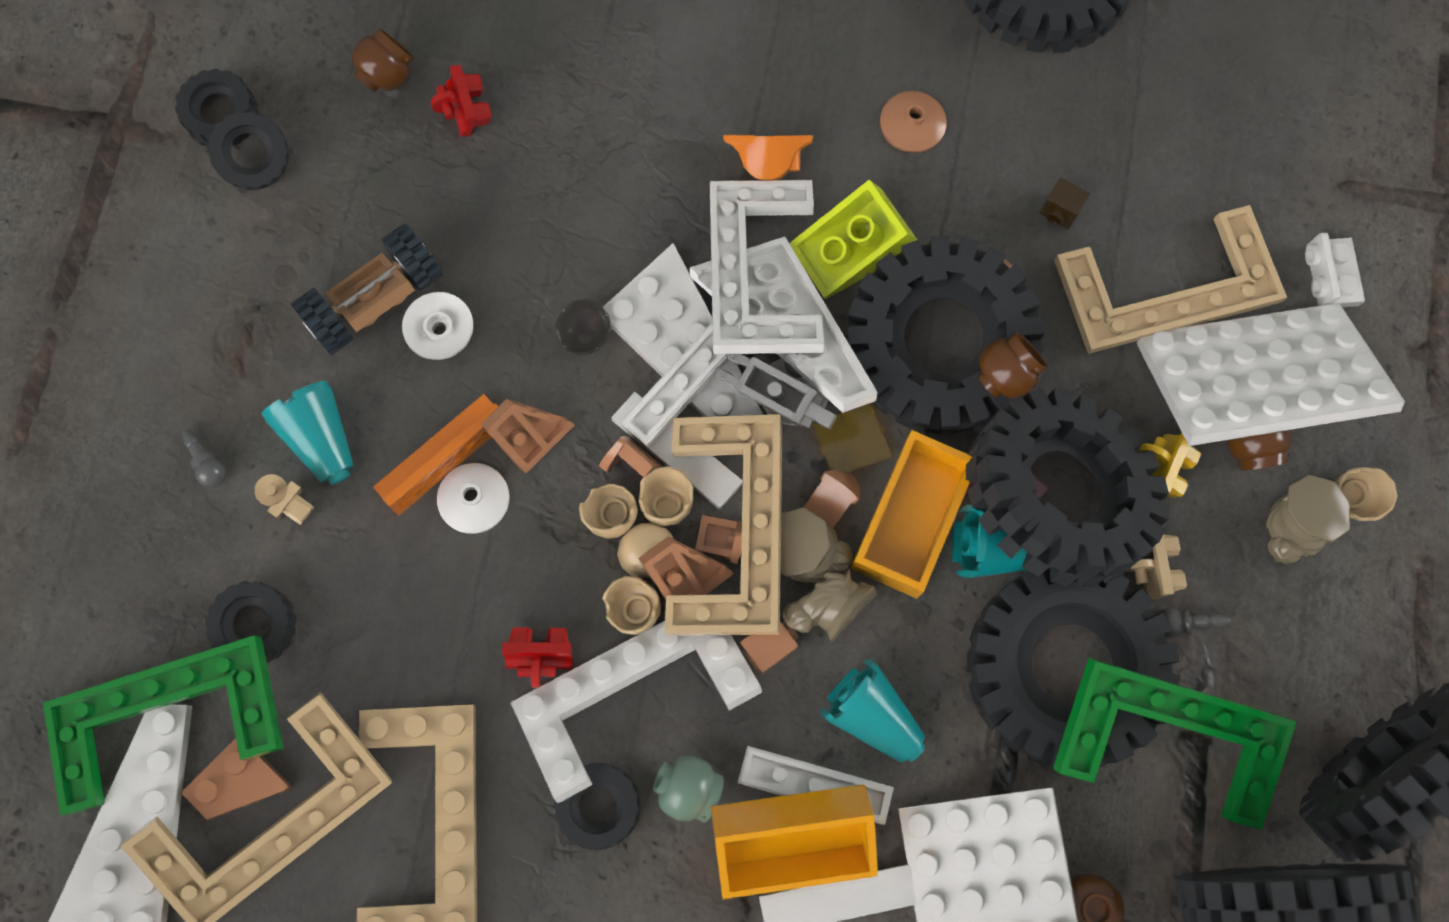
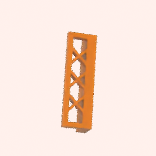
(436, 457)

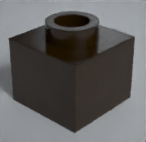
(1064, 203)

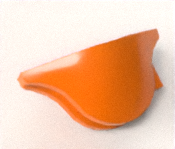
(769, 155)

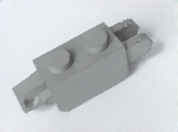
(778, 392)

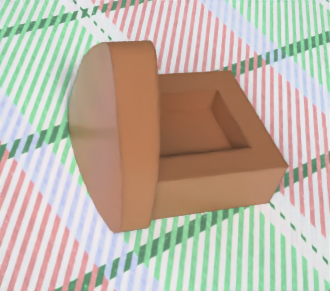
(632, 453)
(834, 496)
(720, 538)

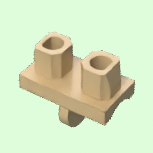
(282, 498)
(1154, 569)

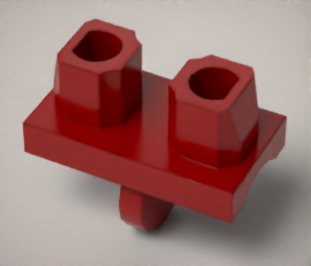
(455, 101)
(537, 659)

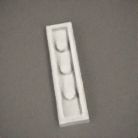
(674, 390)
(706, 473)
(791, 776)
(842, 900)

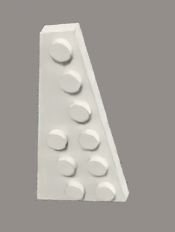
(783, 288)
(662, 318)
(147, 785)

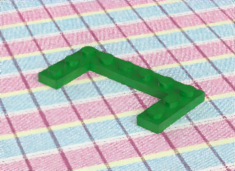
(1111, 688)
(72, 717)

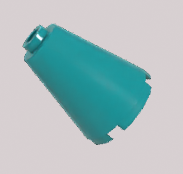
(313, 431)
(978, 551)
(874, 713)

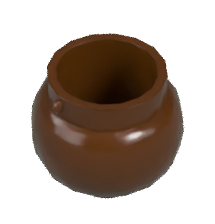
(381, 61)
(1010, 367)
(1261, 450)
(1097, 899)

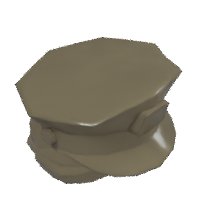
(1307, 519)
(811, 548)
(830, 605)

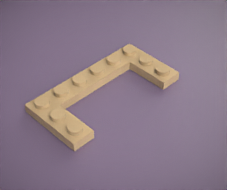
(1252, 288)
(758, 604)
(454, 737)
(209, 897)

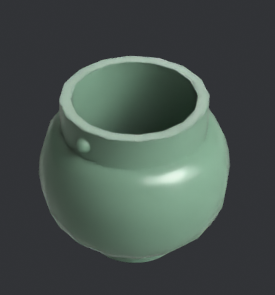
(688, 788)

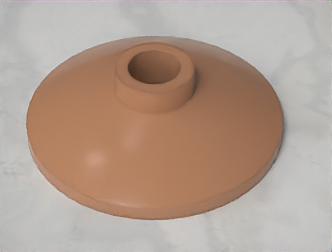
(908, 133)

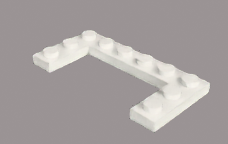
(732, 325)
(546, 707)

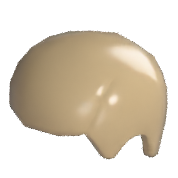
(1369, 492)
(665, 496)
(609, 511)
(636, 543)
(632, 605)

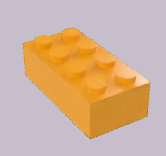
(913, 515)
(795, 841)

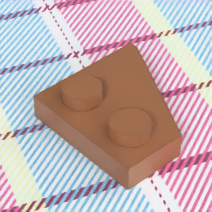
(525, 431)
(682, 570)
(233, 783)

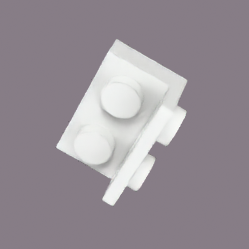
(1334, 271)

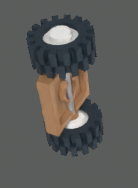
(369, 290)

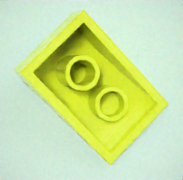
(851, 240)

